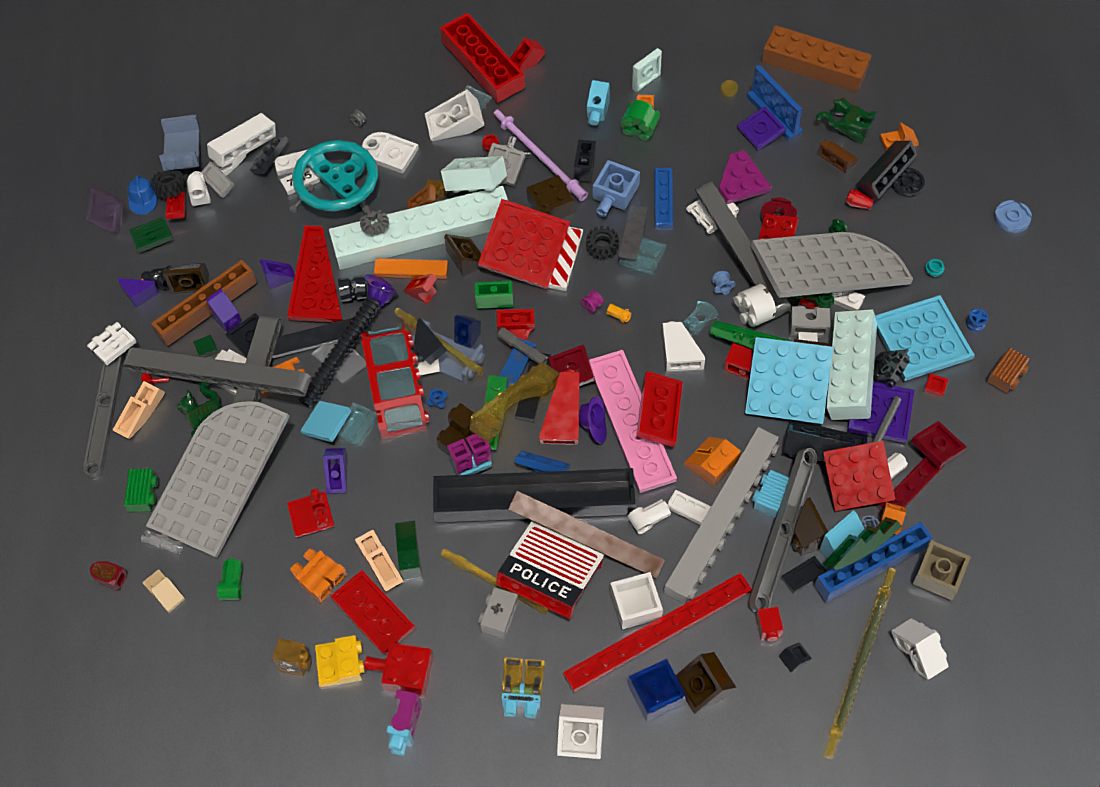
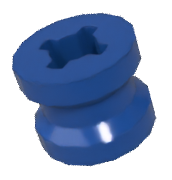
(981, 319)

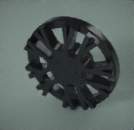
(908, 182)

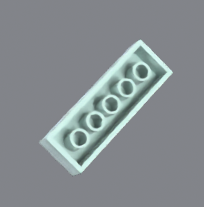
(852, 365)

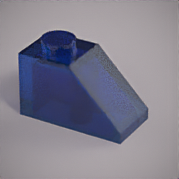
(466, 330)

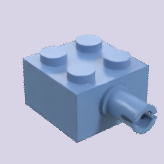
(615, 187)

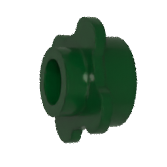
(838, 226)

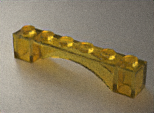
(537, 382)

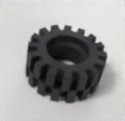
(168, 183)
(602, 251)

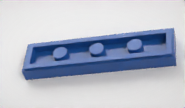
(663, 198)

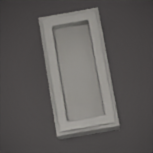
(217, 179)

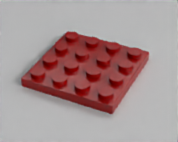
(524, 244)

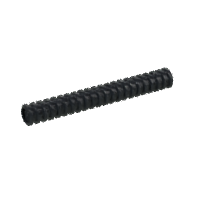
(339, 351)

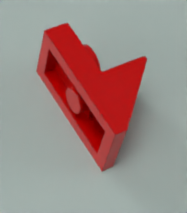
(421, 288)

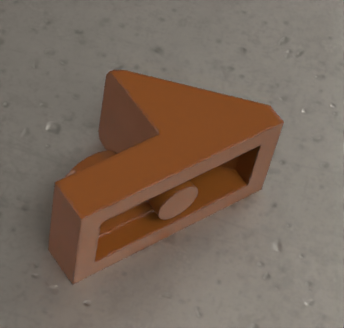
(423, 197)

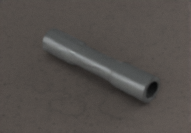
(513, 340)

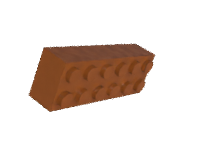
(816, 58)

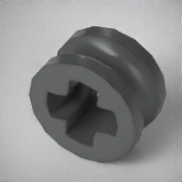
(357, 118)

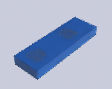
(516, 364)

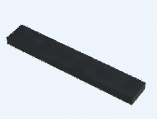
(311, 338)

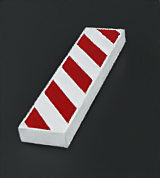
(566, 259)

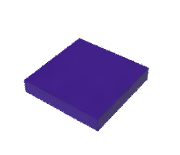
(761, 128)

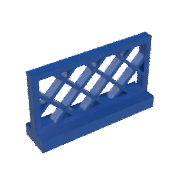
(761, 97)

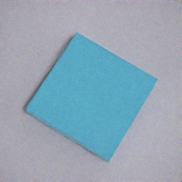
(325, 421)

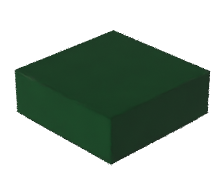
(205, 346)

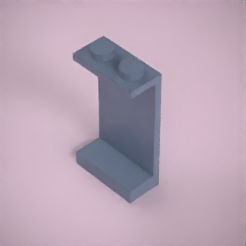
(180, 142)
(452, 366)

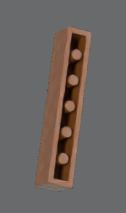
(195, 308)

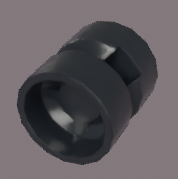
(345, 288)

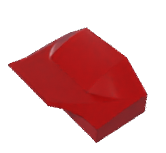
(516, 321)

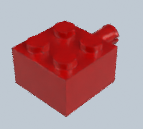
(403, 668)

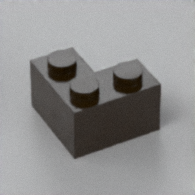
(458, 428)

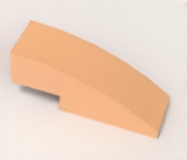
(138, 410)
(378, 560)

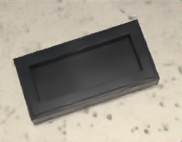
(803, 574)

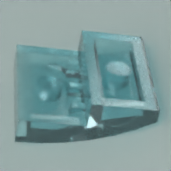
(648, 256)

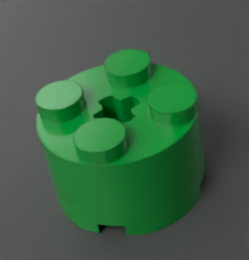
(639, 119)

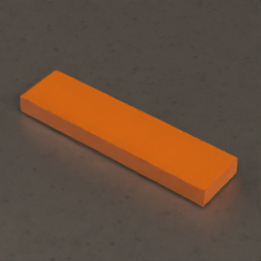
(410, 268)

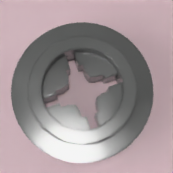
(376, 228)

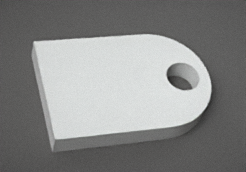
(391, 151)

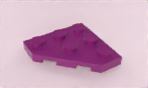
(742, 179)

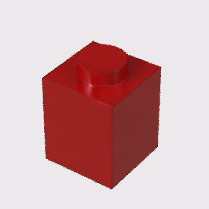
(769, 624)

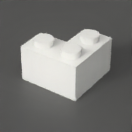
(922, 646)

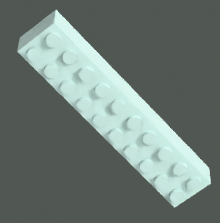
(417, 228)

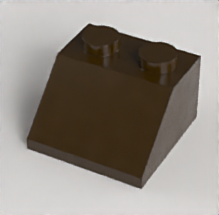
(705, 682)

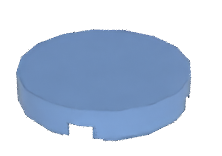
(1012, 216)

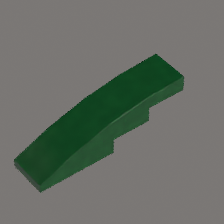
(855, 548)

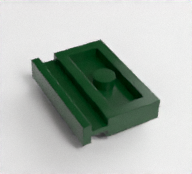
(151, 234)

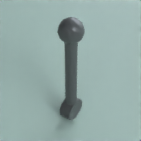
(293, 208)

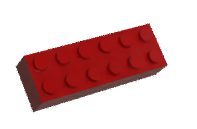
(482, 57)

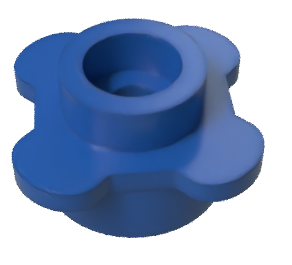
(437, 393)

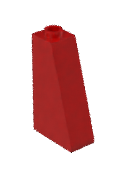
(562, 416)

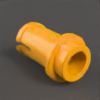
(619, 313)

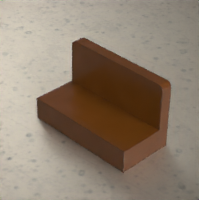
(837, 156)

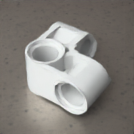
(198, 189)

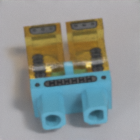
(519, 693)

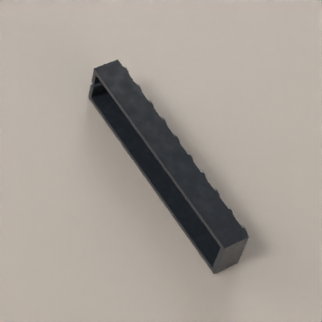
(572, 492)

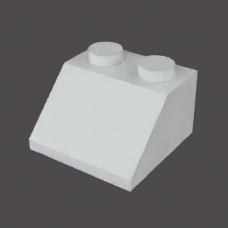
(580, 731)

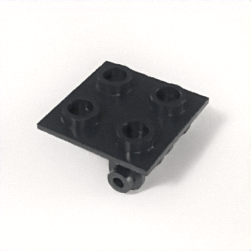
(890, 366)

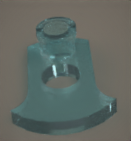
(692, 323)

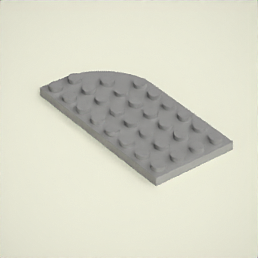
(828, 263)
(217, 475)

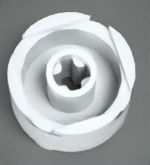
(755, 305)

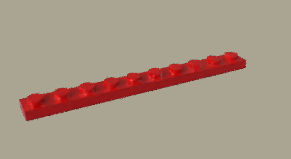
(656, 632)

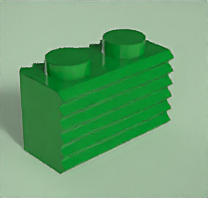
(494, 294)
(140, 490)

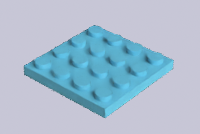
(927, 333)
(789, 380)

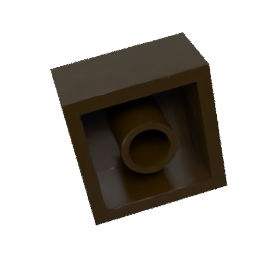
(551, 197)

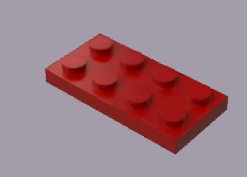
(659, 409)
(372, 612)

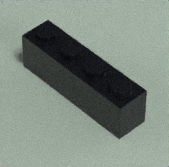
(887, 169)

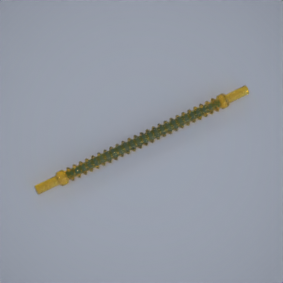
(881, 602)

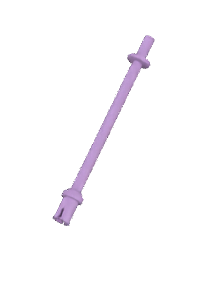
(572, 185)

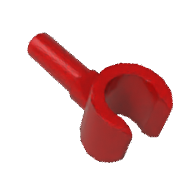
(147, 378)

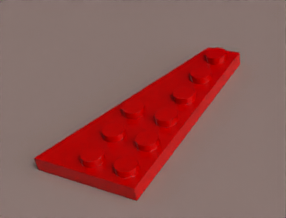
(314, 287)

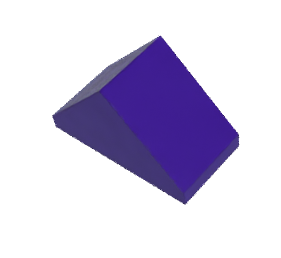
(277, 273)
(138, 290)

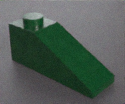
(407, 550)

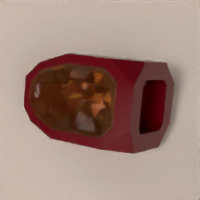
(108, 574)

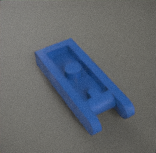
(540, 463)

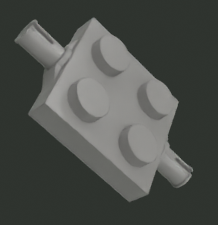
(512, 158)

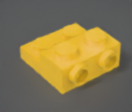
(339, 661)

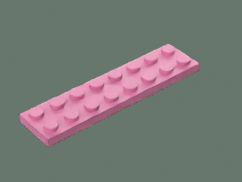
(622, 403)

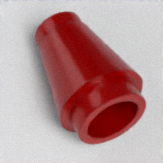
(858, 199)

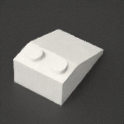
(455, 117)

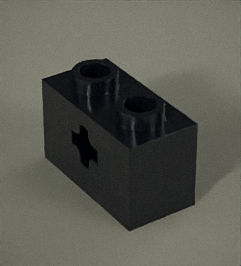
(584, 160)

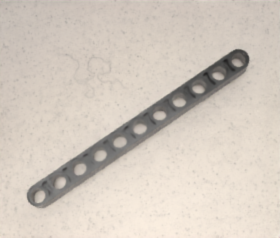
(217, 371)

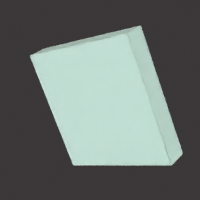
(646, 70)

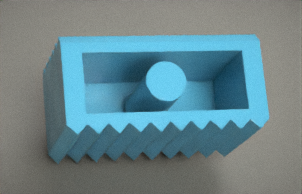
(771, 494)

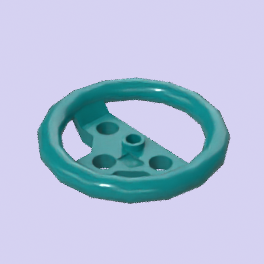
(336, 178)

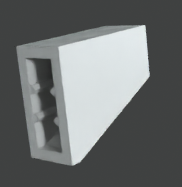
(680, 349)

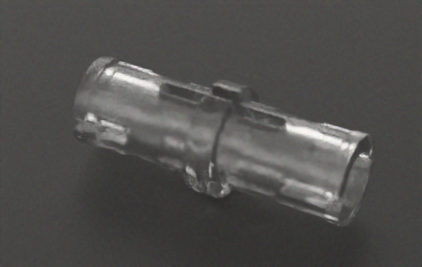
(162, 542)

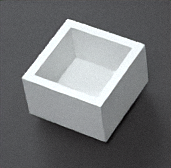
(636, 600)

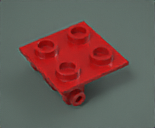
(778, 226)
(310, 513)

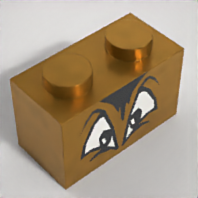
(291, 657)

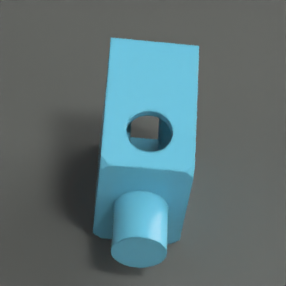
(598, 102)

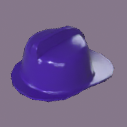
(379, 289)
(593, 419)

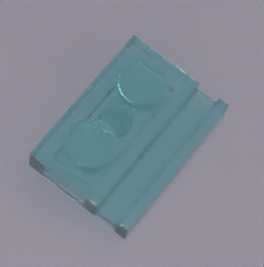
(357, 425)

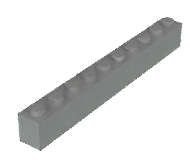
(721, 516)

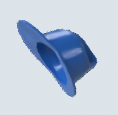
(141, 196)

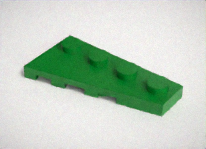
(739, 334)

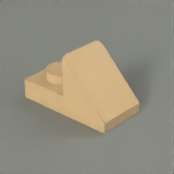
(163, 590)

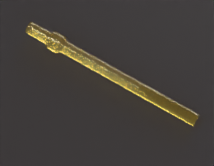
(411, 321)
(461, 562)

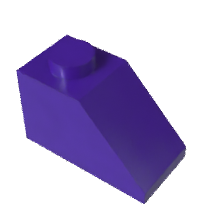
(223, 311)
(335, 470)

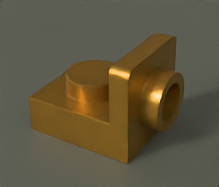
(439, 188)

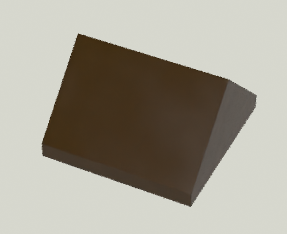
(463, 253)

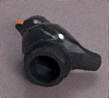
(157, 276)

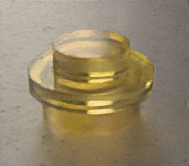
(729, 88)

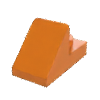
(903, 133)

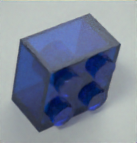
(656, 690)

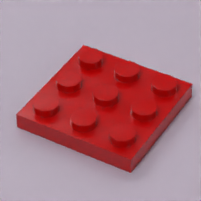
(859, 475)

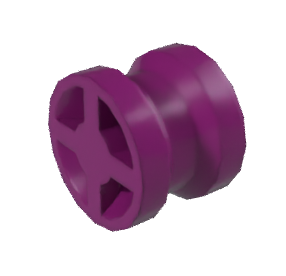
(592, 301)

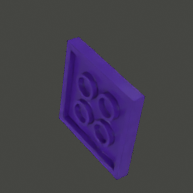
(881, 400)

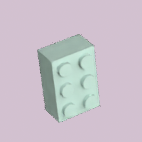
(474, 174)

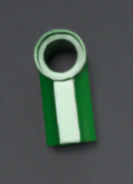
(230, 586)

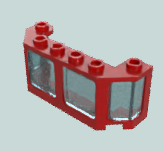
(394, 381)

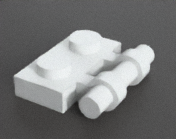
(114, 346)

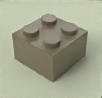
(941, 570)

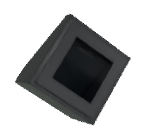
(794, 657)

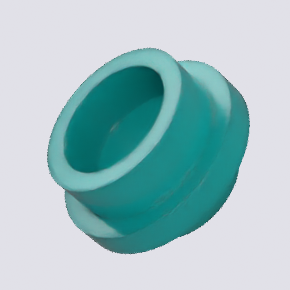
(935, 267)

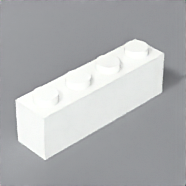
(241, 140)

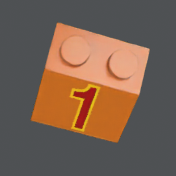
(713, 460)

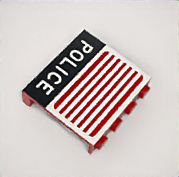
(549, 569)

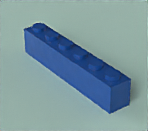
(881, 559)

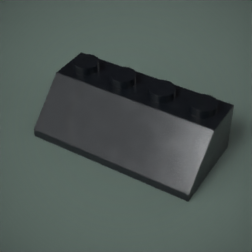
(819, 438)

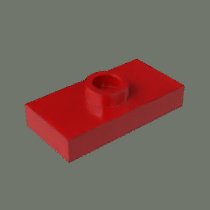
(176, 206)

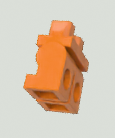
(318, 575)

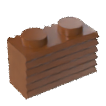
(1008, 370)

